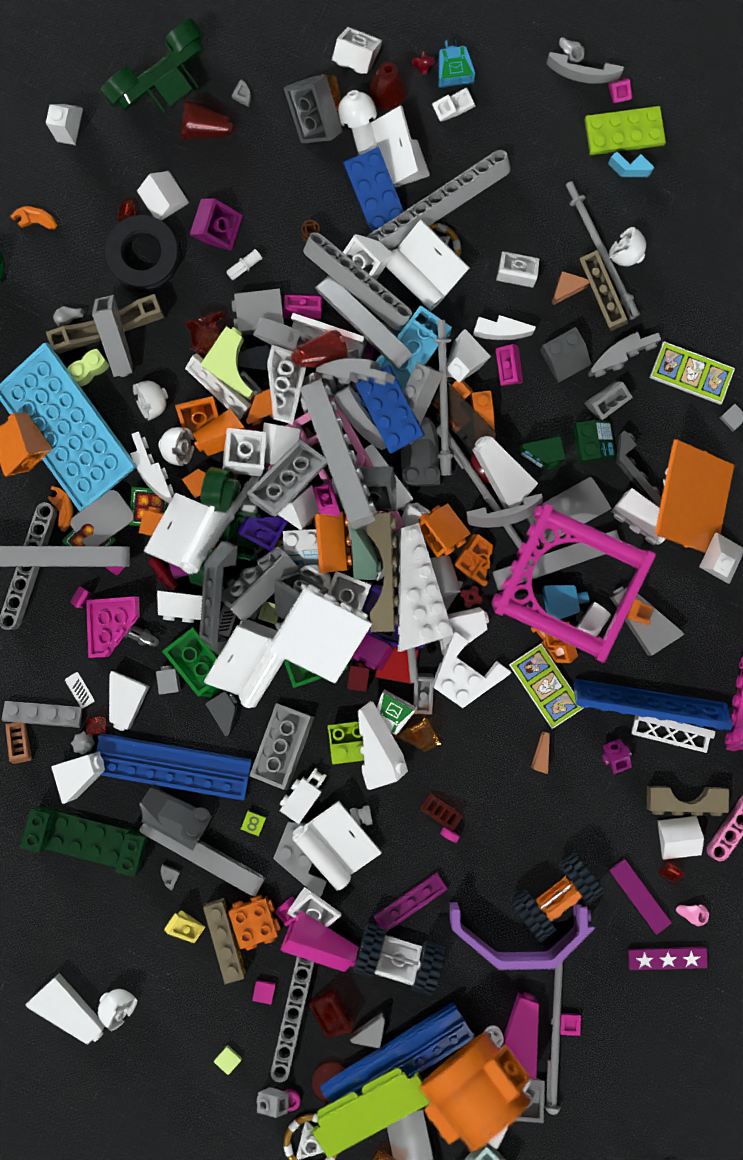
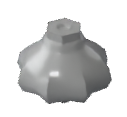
(83, 743)

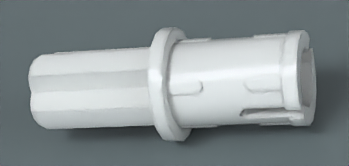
(244, 264)

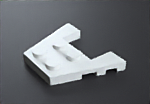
(459, 680)

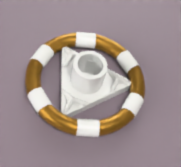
(308, 1144)

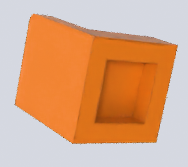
(639, 613)

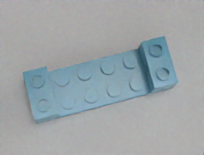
(418, 339)

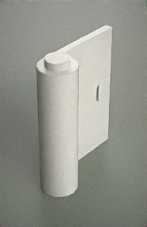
(393, 139)
(424, 268)
(186, 536)
(248, 669)
(333, 847)

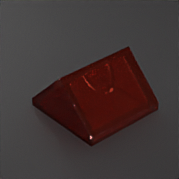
(331, 1014)

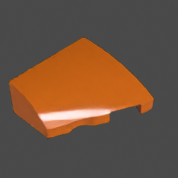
(475, 559)
(558, 650)

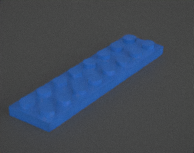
(652, 704)

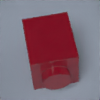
(358, 677)

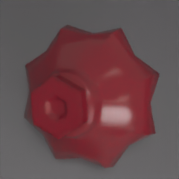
(423, 63)

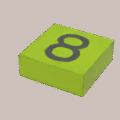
(253, 823)

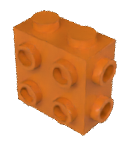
(443, 530)
(254, 922)

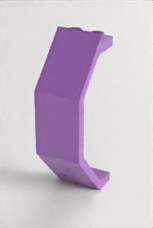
(528, 960)

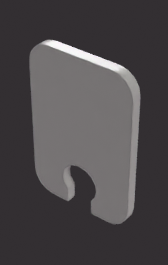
(106, 515)

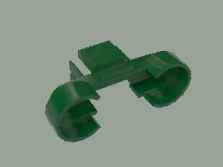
(184, 46)
(221, 491)

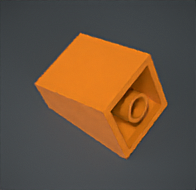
(21, 444)

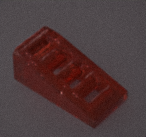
(444, 822)

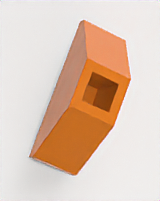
(260, 407)

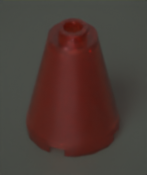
(387, 87)
(203, 123)
(320, 350)

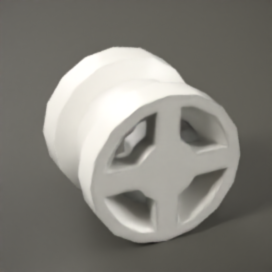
(499, 1039)

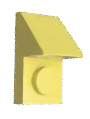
(184, 927)

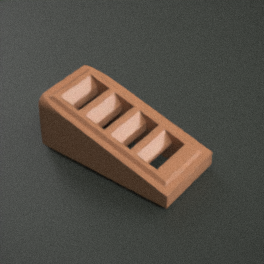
(541, 757)
(13, 758)

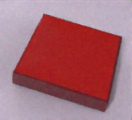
(396, 667)

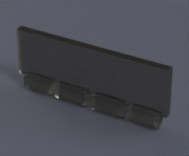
(466, 418)

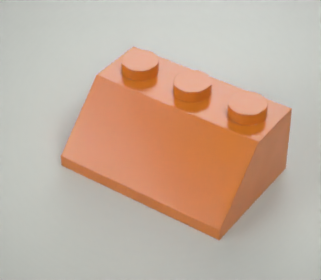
(333, 543)

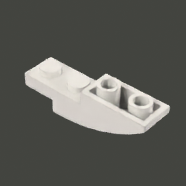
(151, 471)

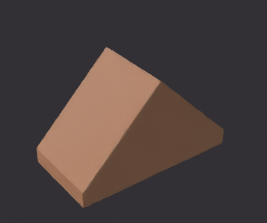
(568, 286)

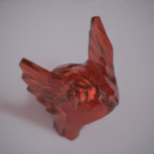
(204, 332)

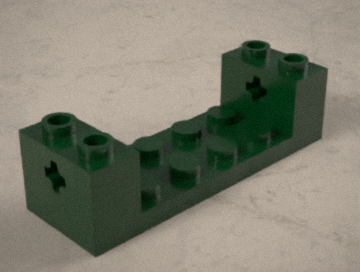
(85, 839)

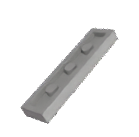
(42, 714)

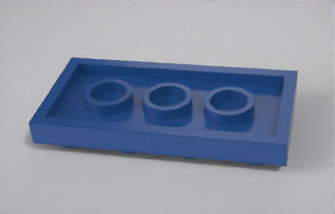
(373, 188)
(390, 412)

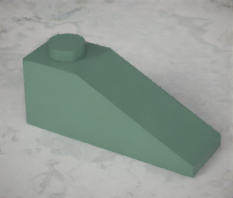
(364, 557)

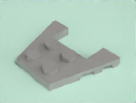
(296, 862)

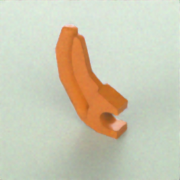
(33, 215)
(64, 506)

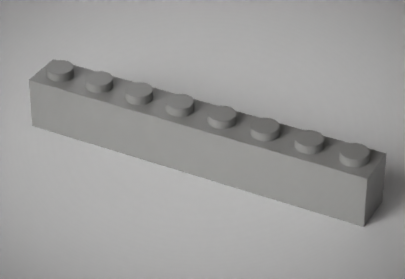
(338, 455)

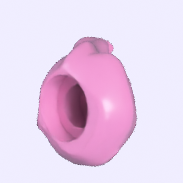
(694, 914)

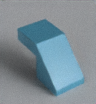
(638, 168)

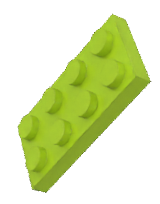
(625, 130)

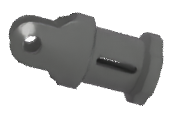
(144, 638)

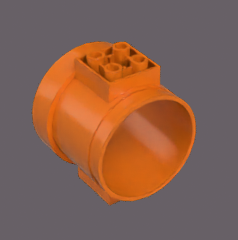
(476, 1092)

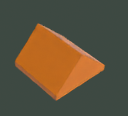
(197, 413)

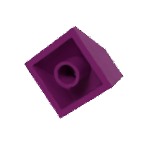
(216, 224)

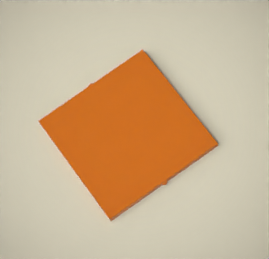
(693, 497)

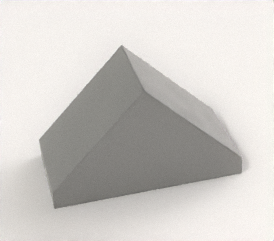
(370, 1033)

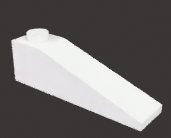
(284, 383)
(381, 753)

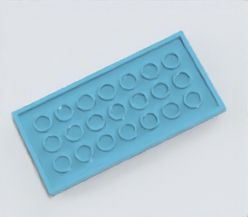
(84, 449)

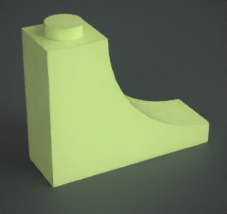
(223, 361)

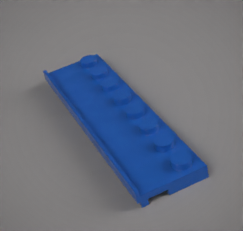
(174, 766)
(410, 1052)

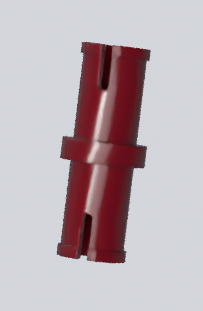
(164, 574)

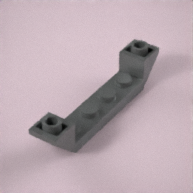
(626, 443)
(223, 556)

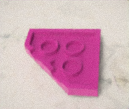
(109, 622)

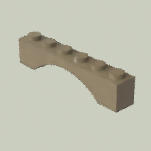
(78, 335)
(383, 615)

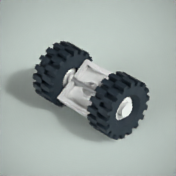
(399, 959)

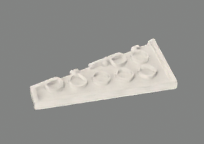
(419, 597)

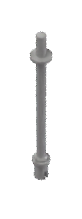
(625, 298)
(445, 454)

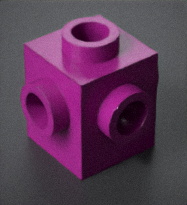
(617, 756)

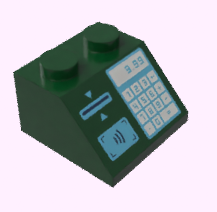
(594, 441)
(544, 453)

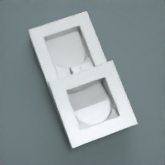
(453, 105)

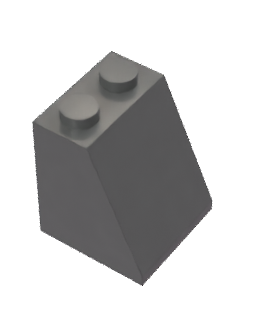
(289, 589)

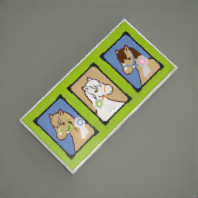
(692, 373)
(545, 686)

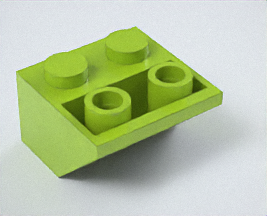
(345, 742)

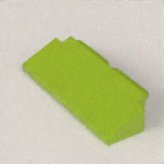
(361, 1116)

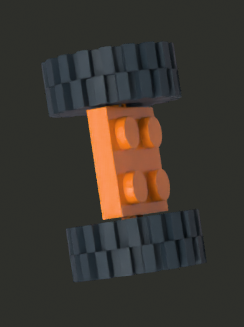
(558, 897)

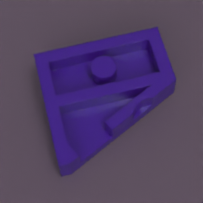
(263, 530)

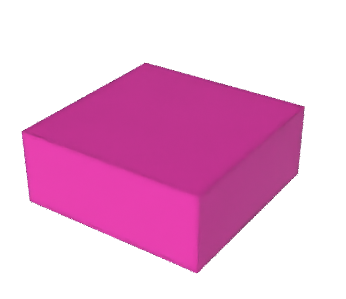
(264, 992)
(570, 1024)

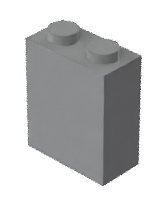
(253, 306)

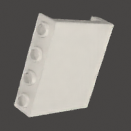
(320, 633)

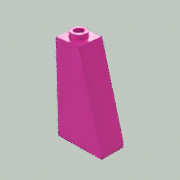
(318, 943)
(522, 1031)

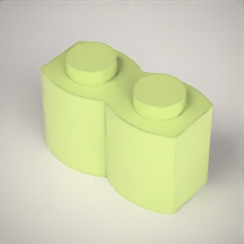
(91, 365)

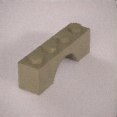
(710, 800)

